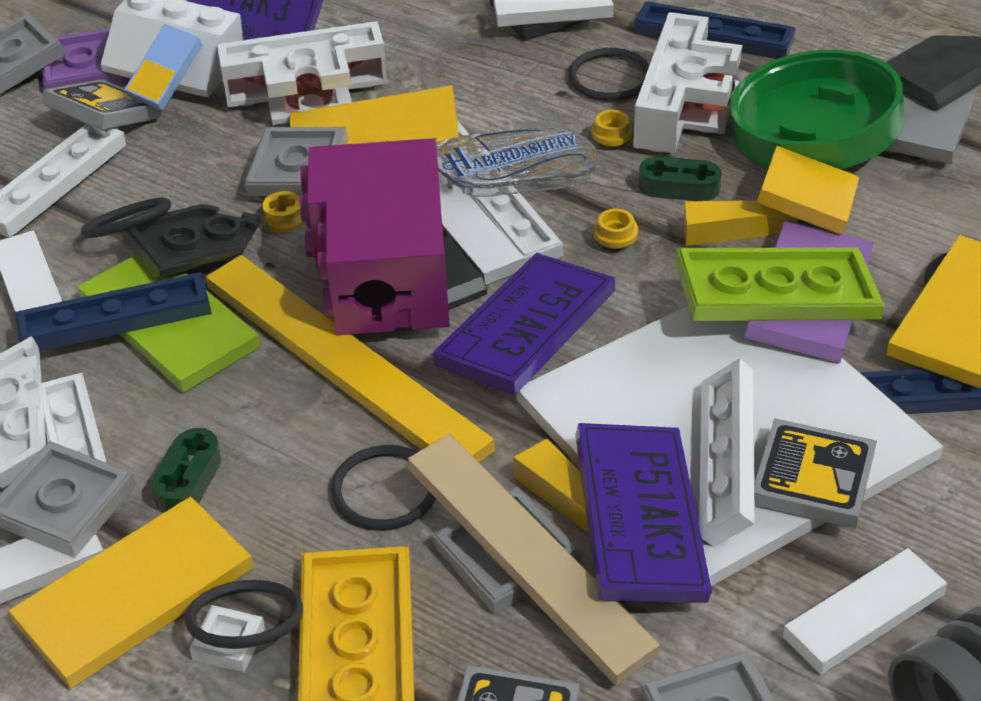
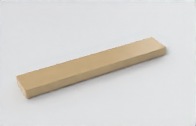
(534, 559)

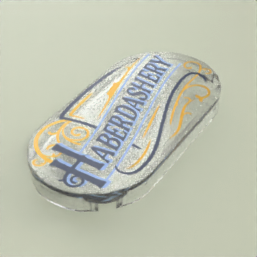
(515, 161)

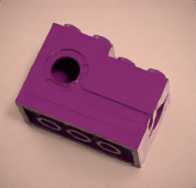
(377, 234)

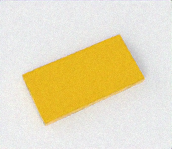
(389, 118)
(945, 320)
(129, 591)
(356, 626)

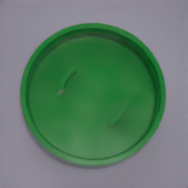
(819, 105)

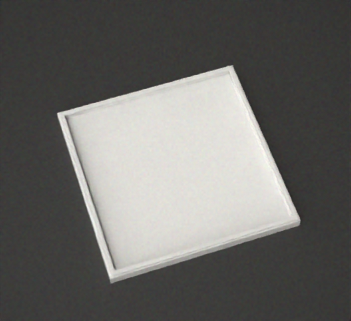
(658, 380)

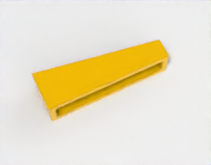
(730, 221)
(553, 479)

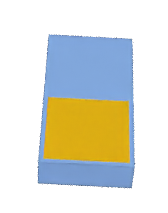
(163, 67)

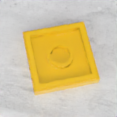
(808, 190)

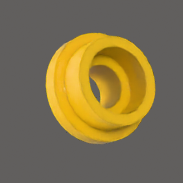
(612, 128)
(615, 229)

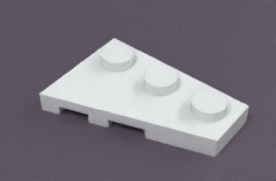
(20, 409)

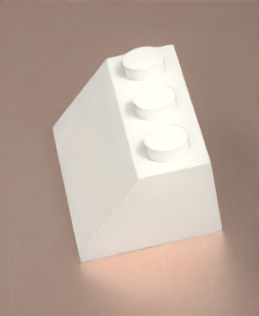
(139, 23)

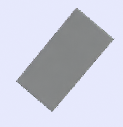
(932, 132)

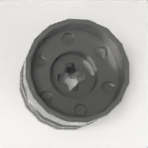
(941, 665)

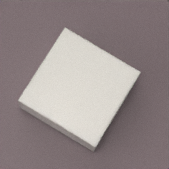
(227, 623)

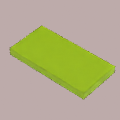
(778, 284)
(182, 349)

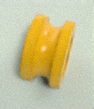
(282, 212)

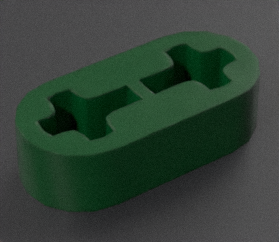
(679, 178)
(178, 468)

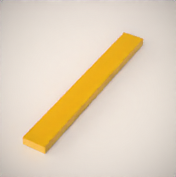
(344, 359)

